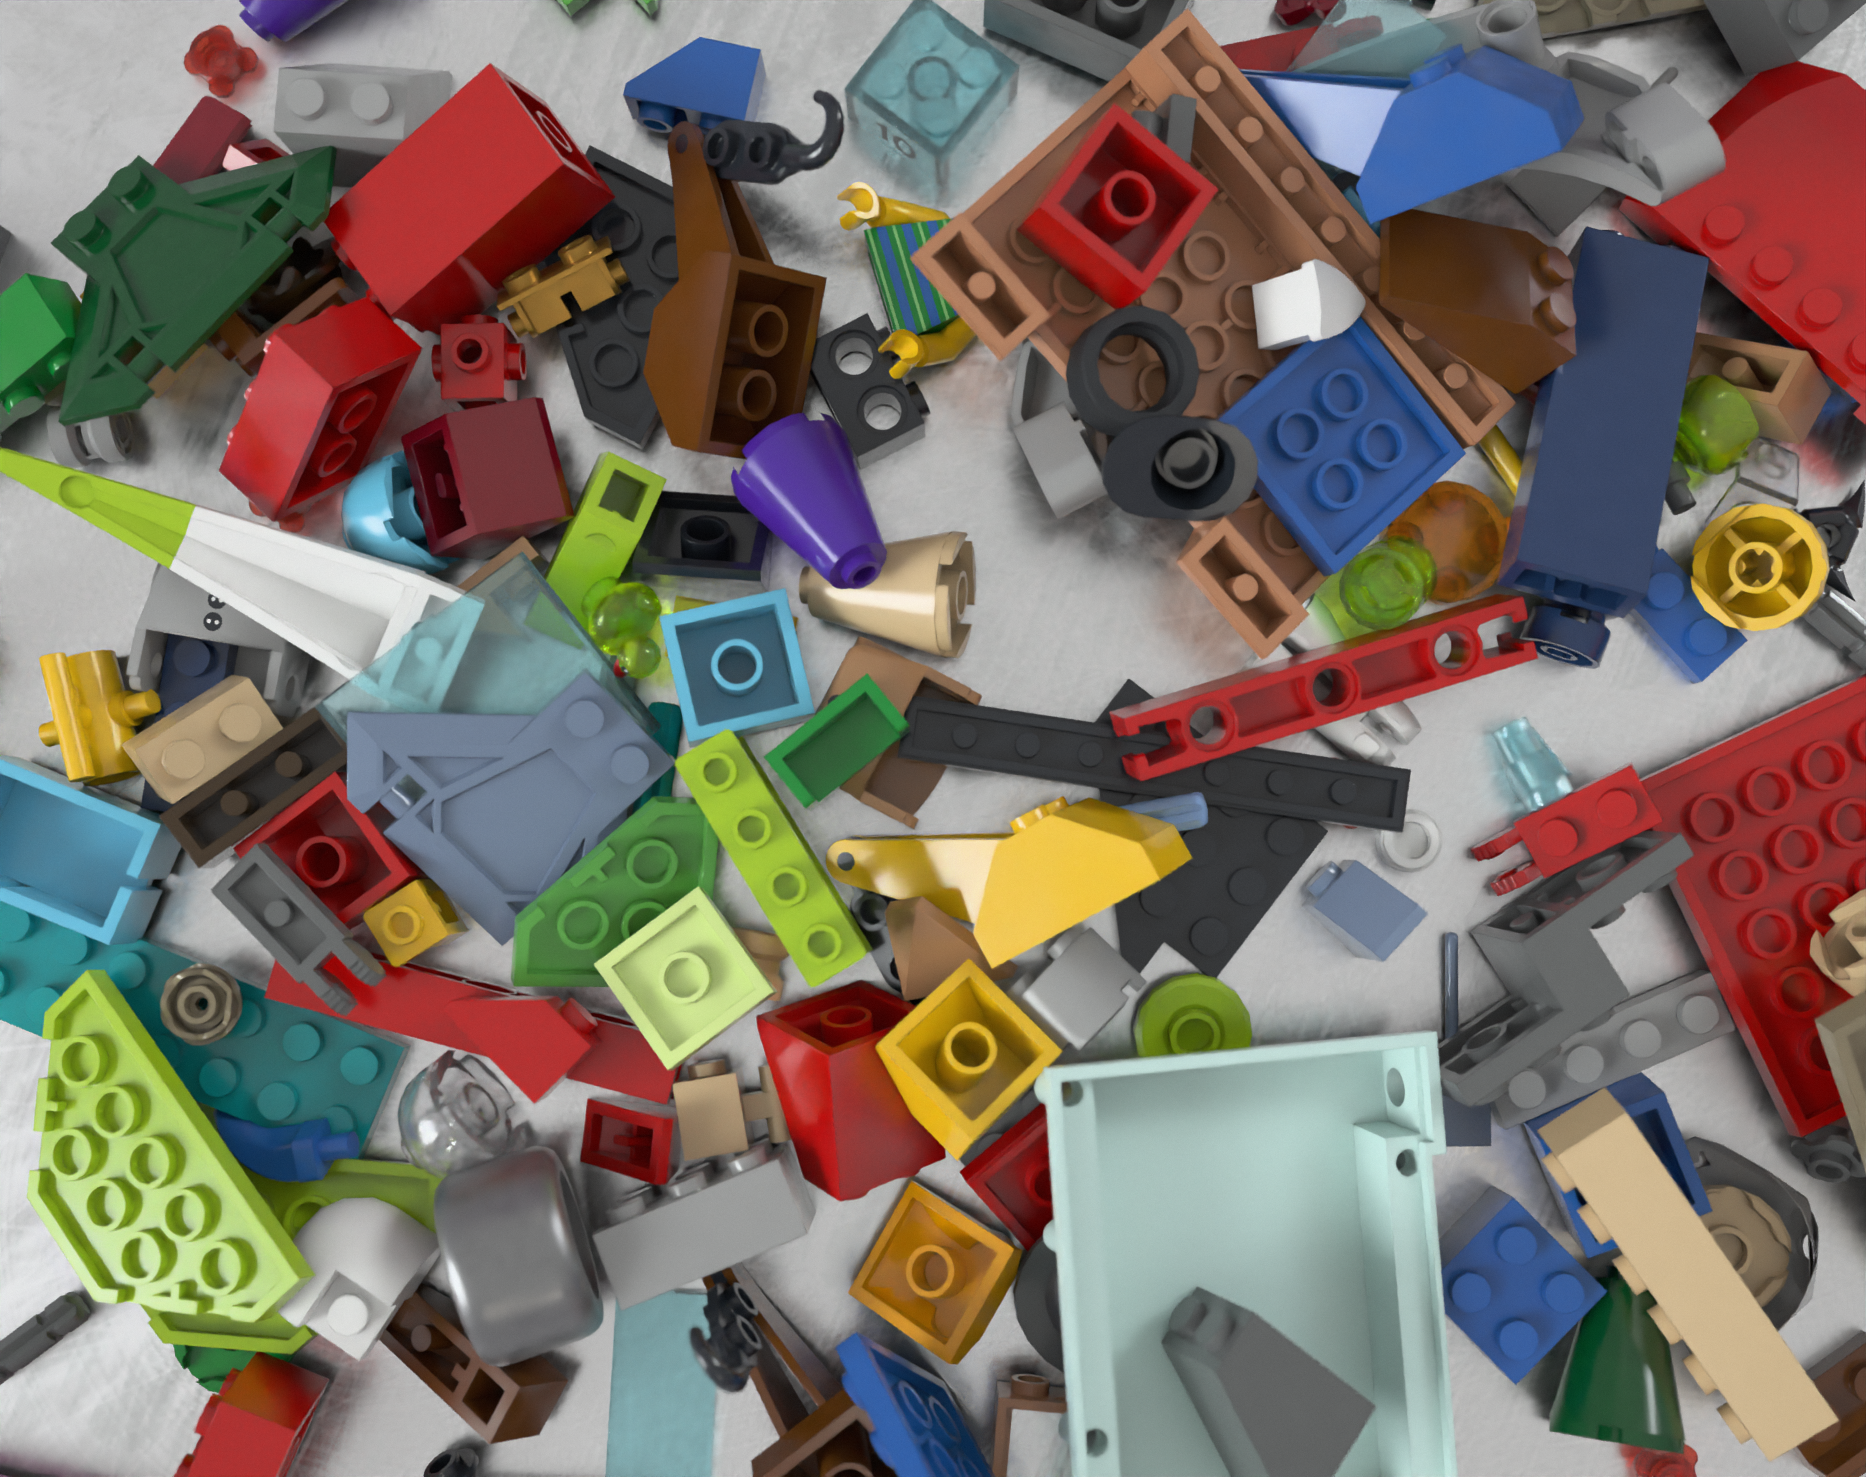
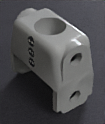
(187, 610)

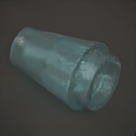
(1531, 765)

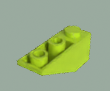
(604, 528)

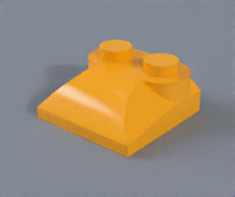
(937, 1274)

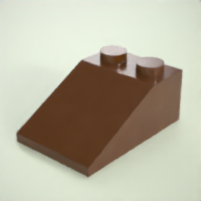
(1480, 293)

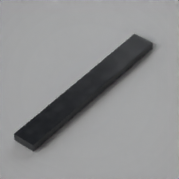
(1092, 757)

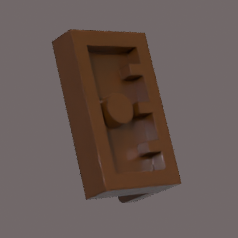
(1842, 1383)

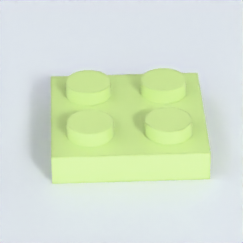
(685, 978)

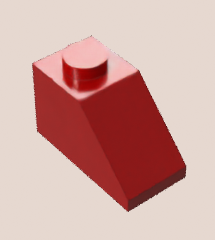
(528, 1037)

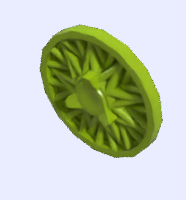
(1191, 1016)

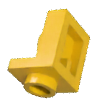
(414, 921)

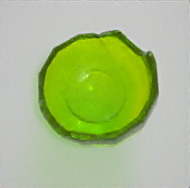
(1713, 427)

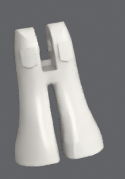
(1348, 733)

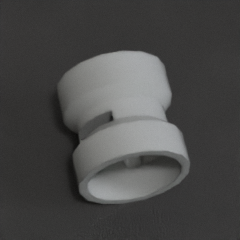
(98, 438)

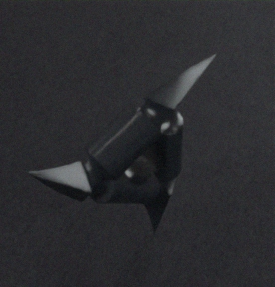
(1844, 534)

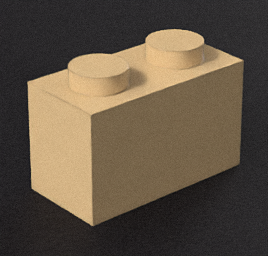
(202, 738)

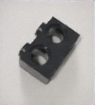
(853, 396)

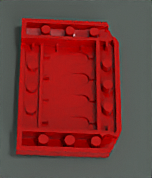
(1786, 213)

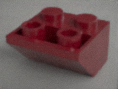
(487, 478)

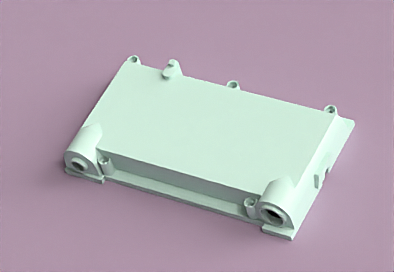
(1278, 1185)

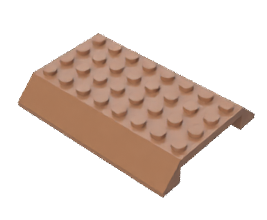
(1260, 224)

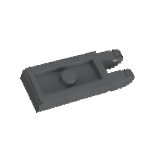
(295, 926)

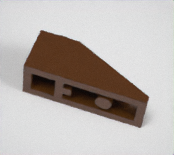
(493, 1400)

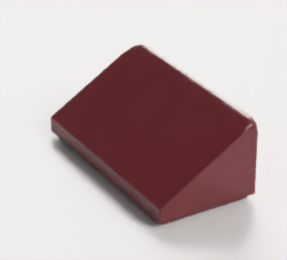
(202, 141)

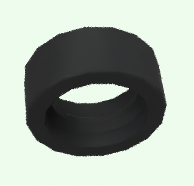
(1159, 332)

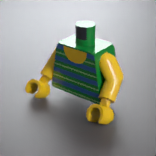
(920, 319)

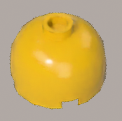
(1759, 567)

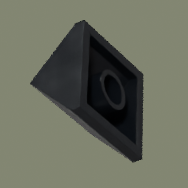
(704, 545)

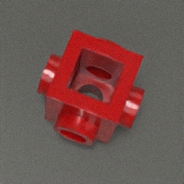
(478, 363)

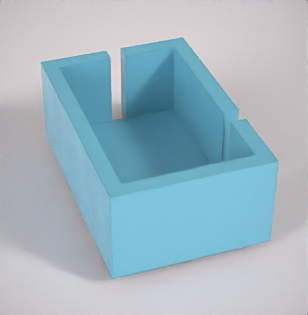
(79, 853)

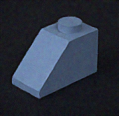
(1362, 909)

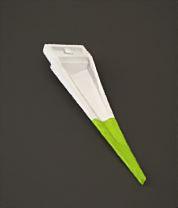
(308, 591)

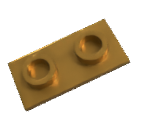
(538, 293)

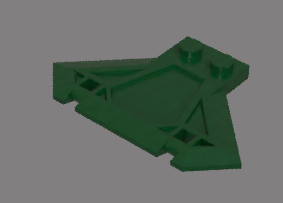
(175, 265)

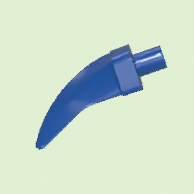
(286, 1152)

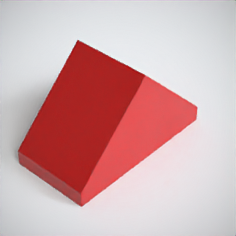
(632, 1139)

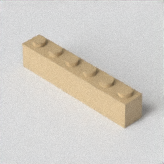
(1686, 1273)

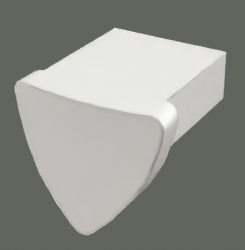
(1305, 306)

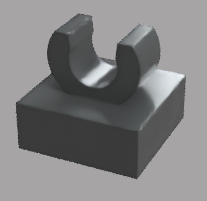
(1172, 123)

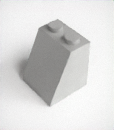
(355, 110)

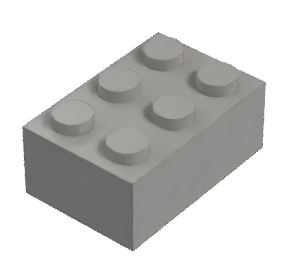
(703, 1222)

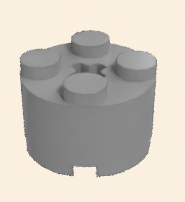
(1077, 990)

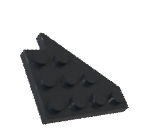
(611, 339)
(1223, 891)

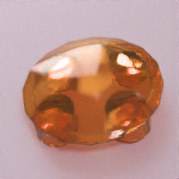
(1461, 533)

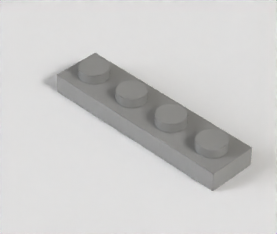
(1632, 1040)

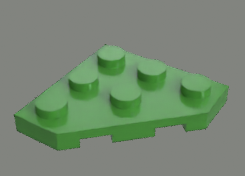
(614, 893)

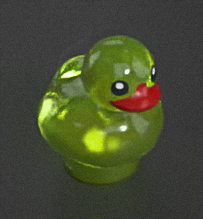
(620, 624)

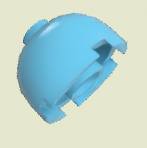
(384, 516)

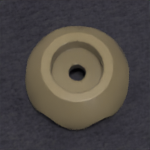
(181, 1004)

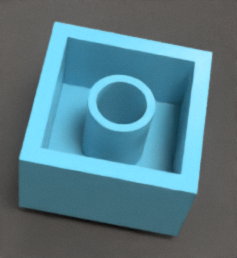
(737, 666)

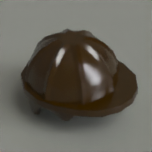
(295, 280)

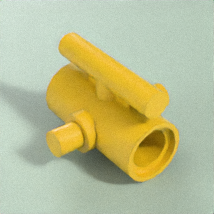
(93, 715)

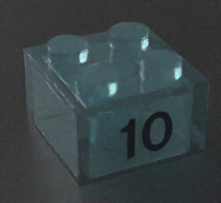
(931, 90)

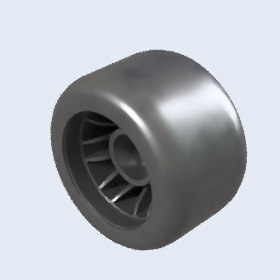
(517, 1256)

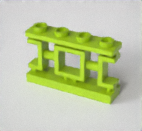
(773, 856)

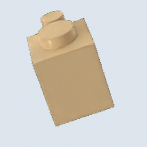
(718, 1112)

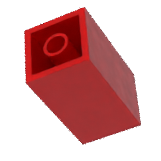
(465, 204)

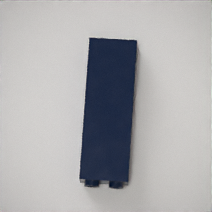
(1606, 427)

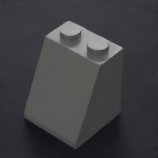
(1261, 1393)

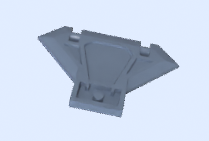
(503, 793)

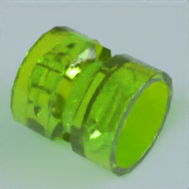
(1388, 582)

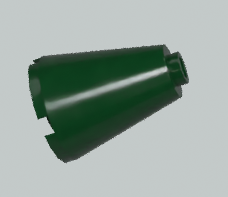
(1620, 1375)

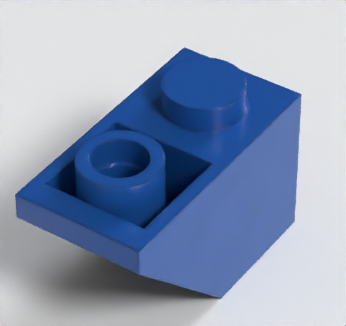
(698, 85)

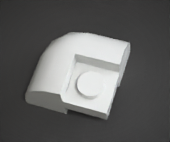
(364, 1268)

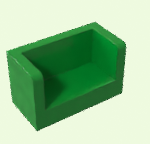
(837, 742)

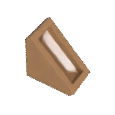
(932, 947)

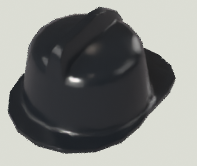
(1179, 468)

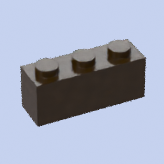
(256, 789)

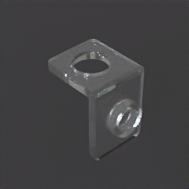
(1765, 476)

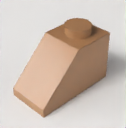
(1775, 381)

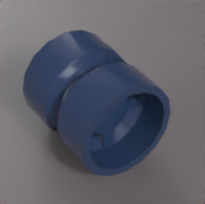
(1566, 638)

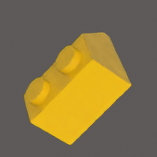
(965, 1058)

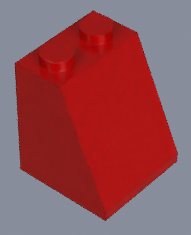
(838, 1094)

